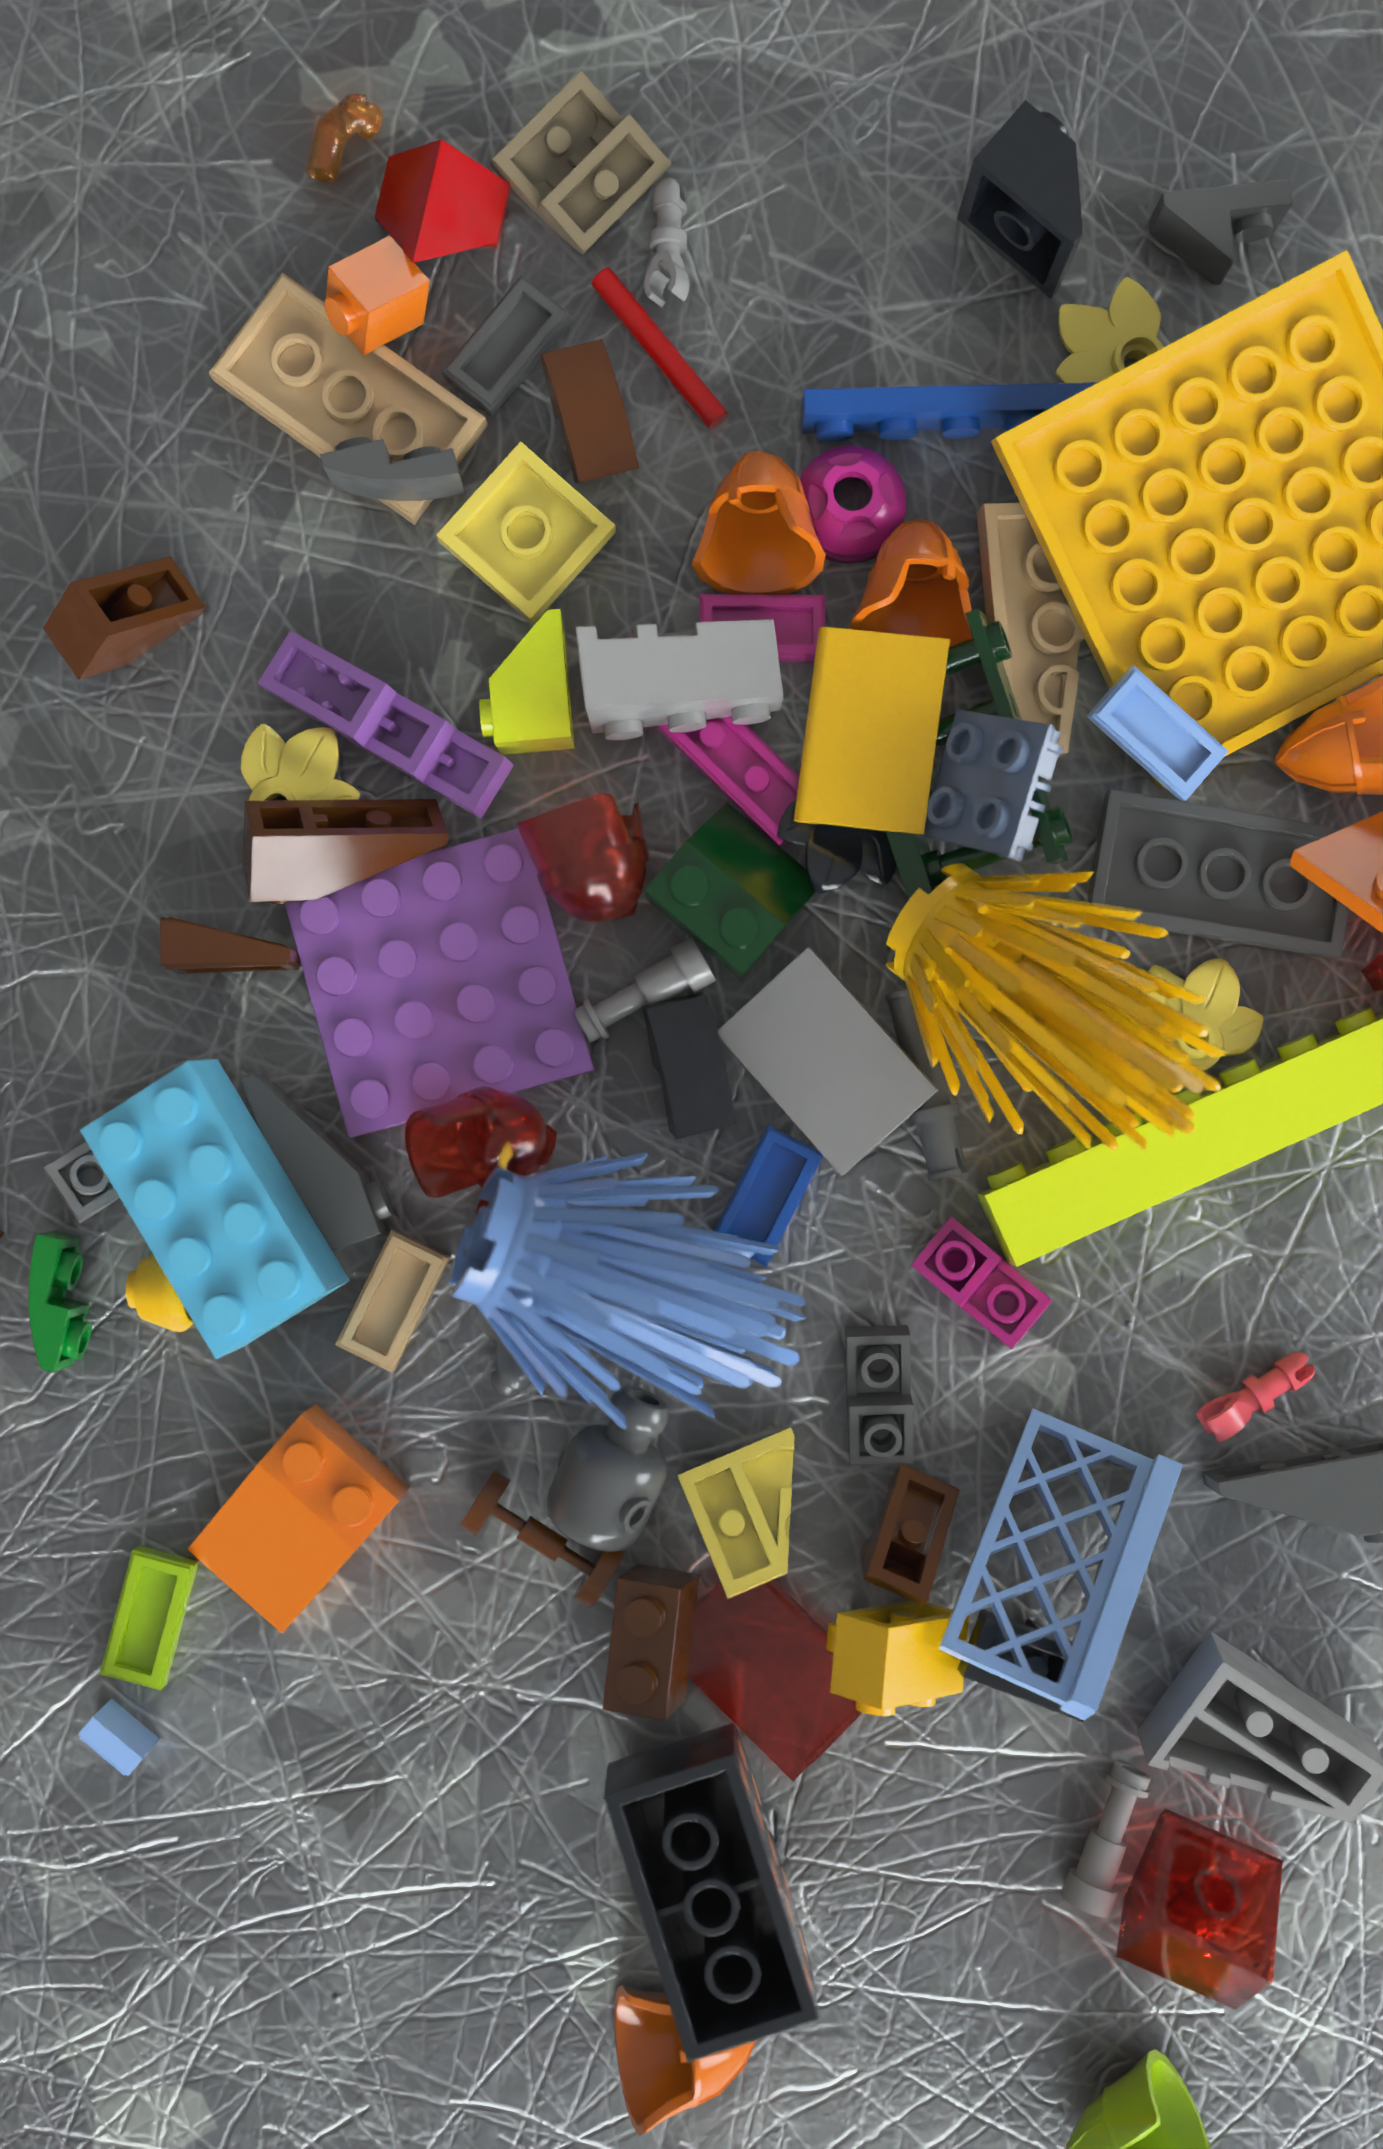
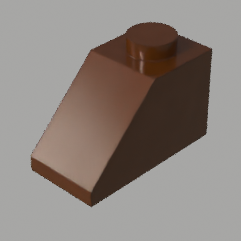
(121, 615)

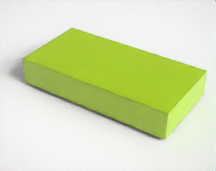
(149, 1617)

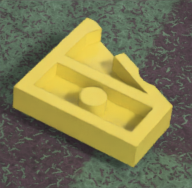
(745, 1511)

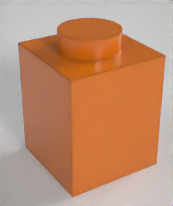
(376, 295)

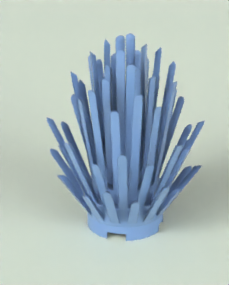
(617, 1282)

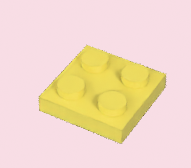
(526, 533)

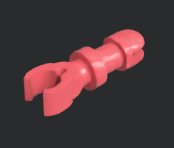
(1231, 1412)

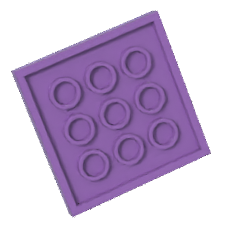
(439, 982)

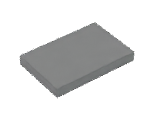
(826, 1061)

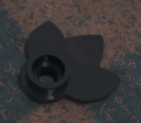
(839, 852)

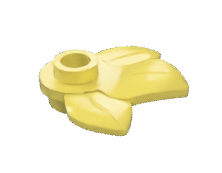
(1106, 338)
(294, 770)
(1229, 1026)

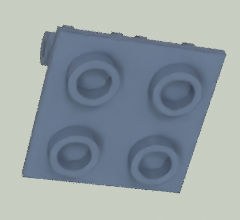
(990, 783)

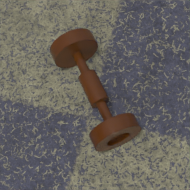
(543, 1540)

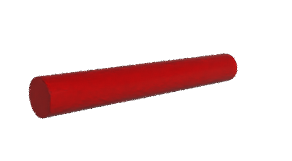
(659, 348)

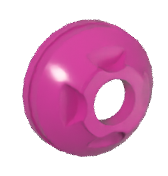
(860, 533)

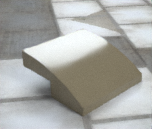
(580, 163)

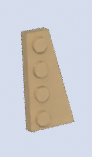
(1034, 615)

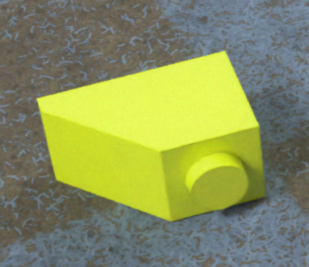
(531, 693)

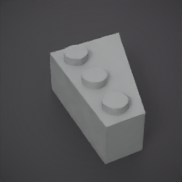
(680, 677)
(1260, 1733)

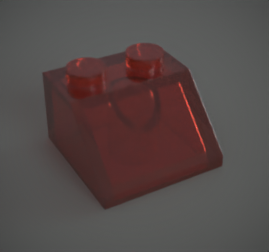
(1203, 1911)

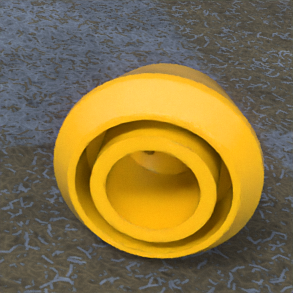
(155, 1297)

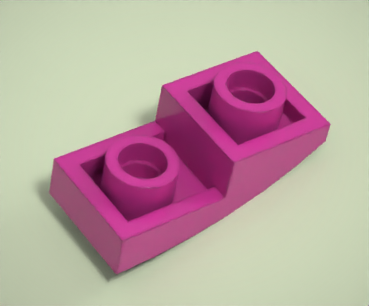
(981, 1283)

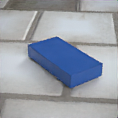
(769, 1190)

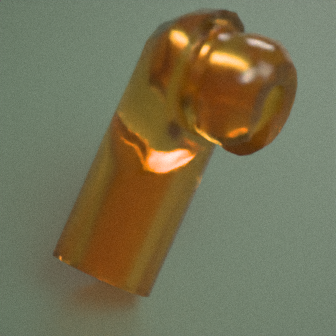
(335, 129)

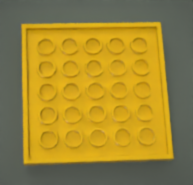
(1226, 507)

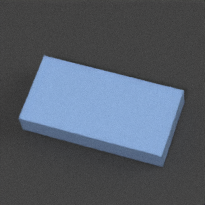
(1157, 733)

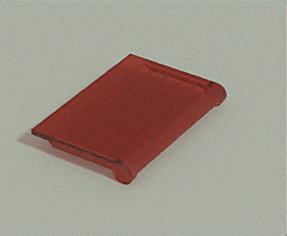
(769, 1673)

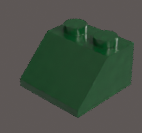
(731, 889)

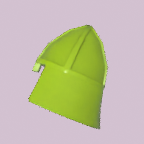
(1142, 2111)

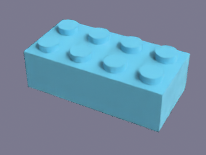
(214, 1205)

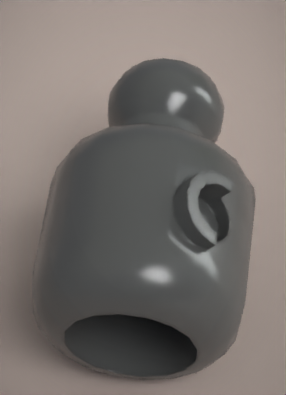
(611, 1475)

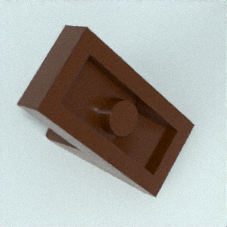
(909, 1535)

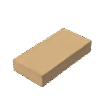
(392, 1300)

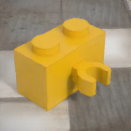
(892, 1656)

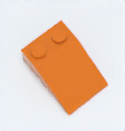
(298, 1517)

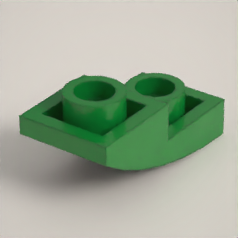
(56, 1321)

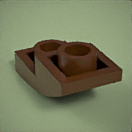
(589, 410)

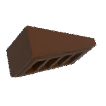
(206, 949)

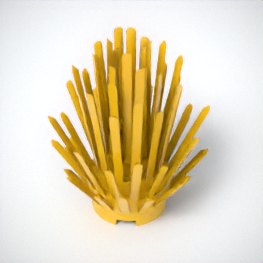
(1057, 992)

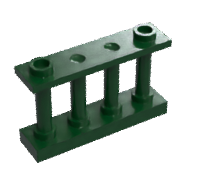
(915, 861)

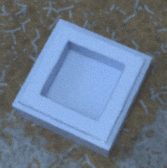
(118, 1737)

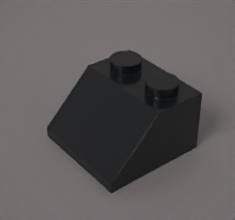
(1027, 197)

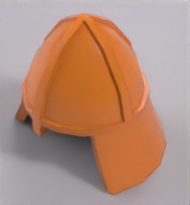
(759, 531)
(916, 586)
(1339, 745)
(654, 2064)

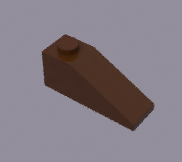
(325, 845)

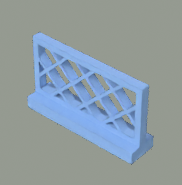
(1116, 1581)

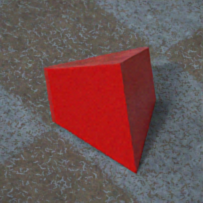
(440, 202)

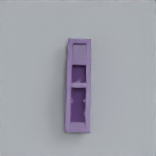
(385, 724)

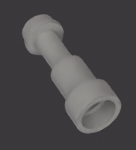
(658, 983)
(1092, 1882)

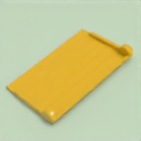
(871, 730)

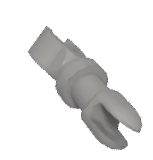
(668, 242)

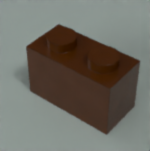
(651, 1642)

